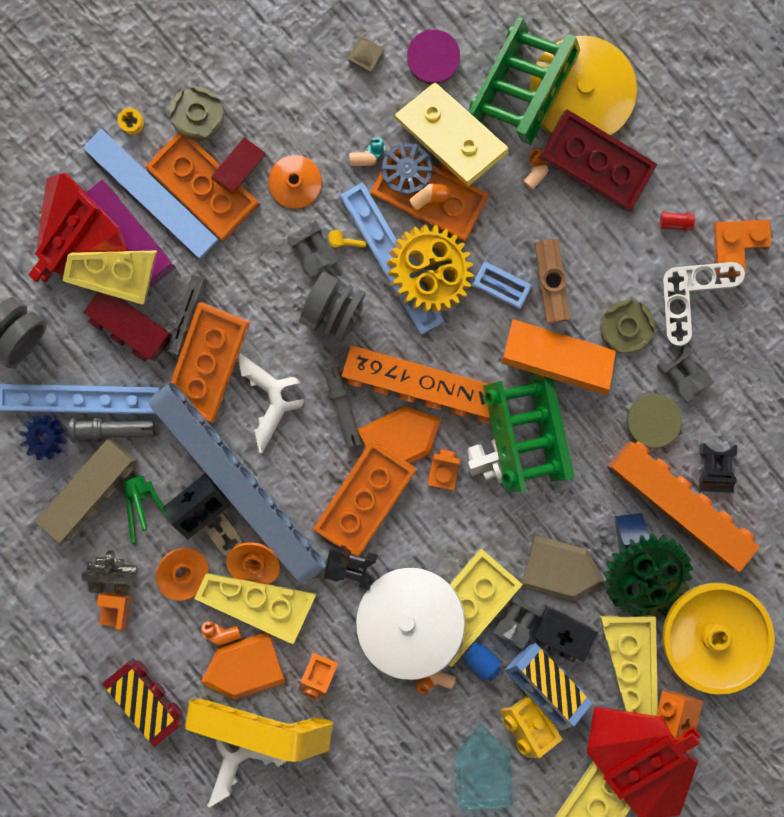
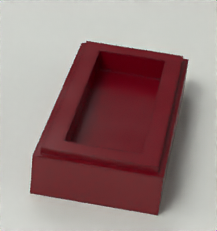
(238, 166)

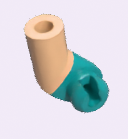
(370, 156)

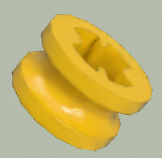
(125, 114)

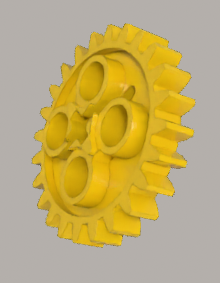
(420, 245)

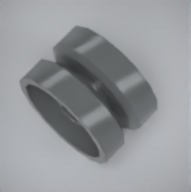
(18, 332)

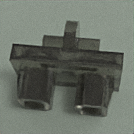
(109, 571)

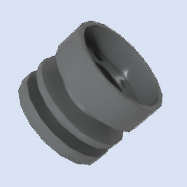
(332, 307)

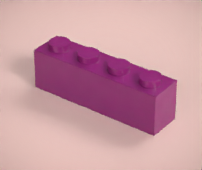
(133, 232)

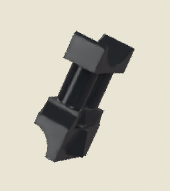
(721, 480)
(338, 569)

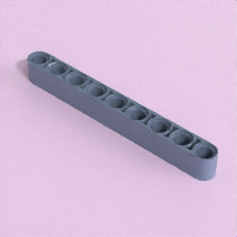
(237, 483)

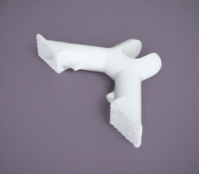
(277, 405)
(229, 766)

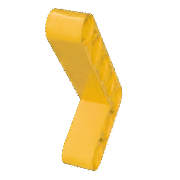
(258, 733)

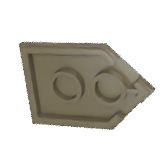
(560, 570)

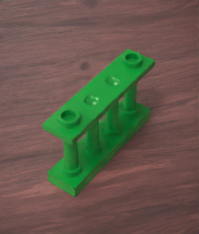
(539, 100)
(550, 426)

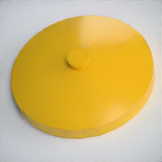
(596, 89)
(718, 638)

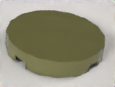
(196, 113)
(627, 326)
(654, 420)

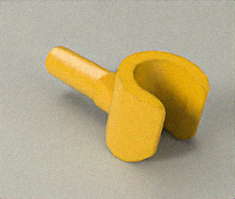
(336, 240)

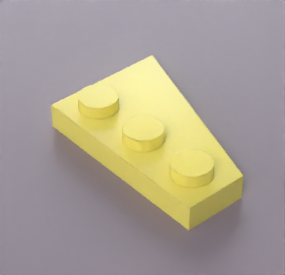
(112, 273)

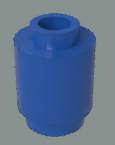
(481, 661)

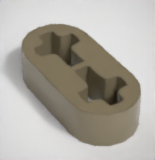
(218, 538)

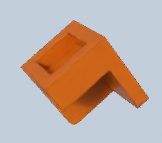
(114, 609)

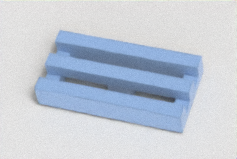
(522, 296)

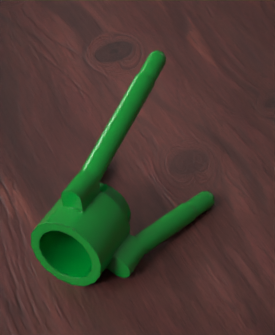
(136, 490)

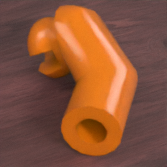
(219, 635)

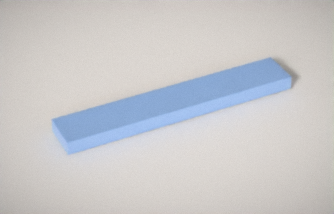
(150, 194)
(381, 241)
(76, 399)

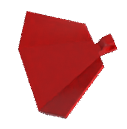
(71, 225)
(643, 760)

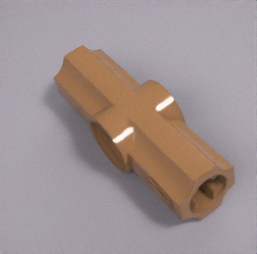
(550, 263)

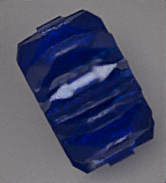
(50, 444)

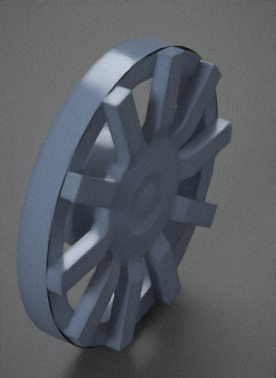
(406, 168)

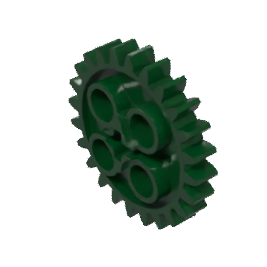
(650, 580)

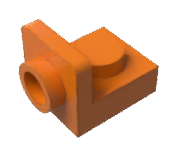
(444, 470)
(317, 676)

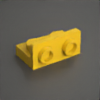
(530, 728)

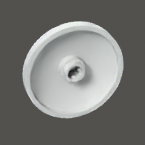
(411, 623)

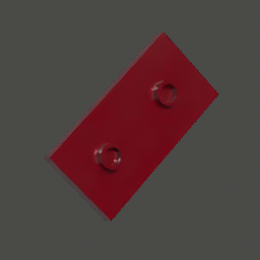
(597, 160)

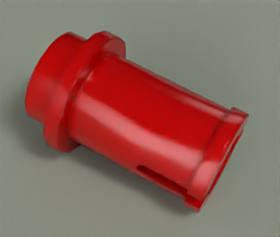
(677, 221)

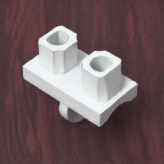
(481, 463)

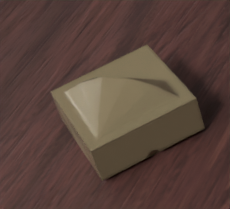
(365, 55)

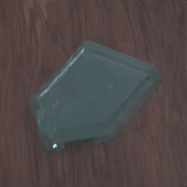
(483, 772)

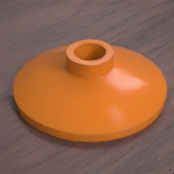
(295, 195)
(253, 563)
(188, 582)

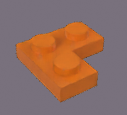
(735, 237)

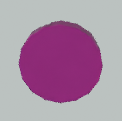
(433, 56)

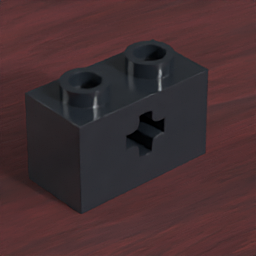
(196, 506)
(580, 635)

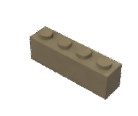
(86, 491)

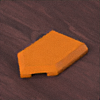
(403, 432)
(244, 667)

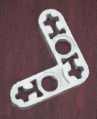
(690, 285)

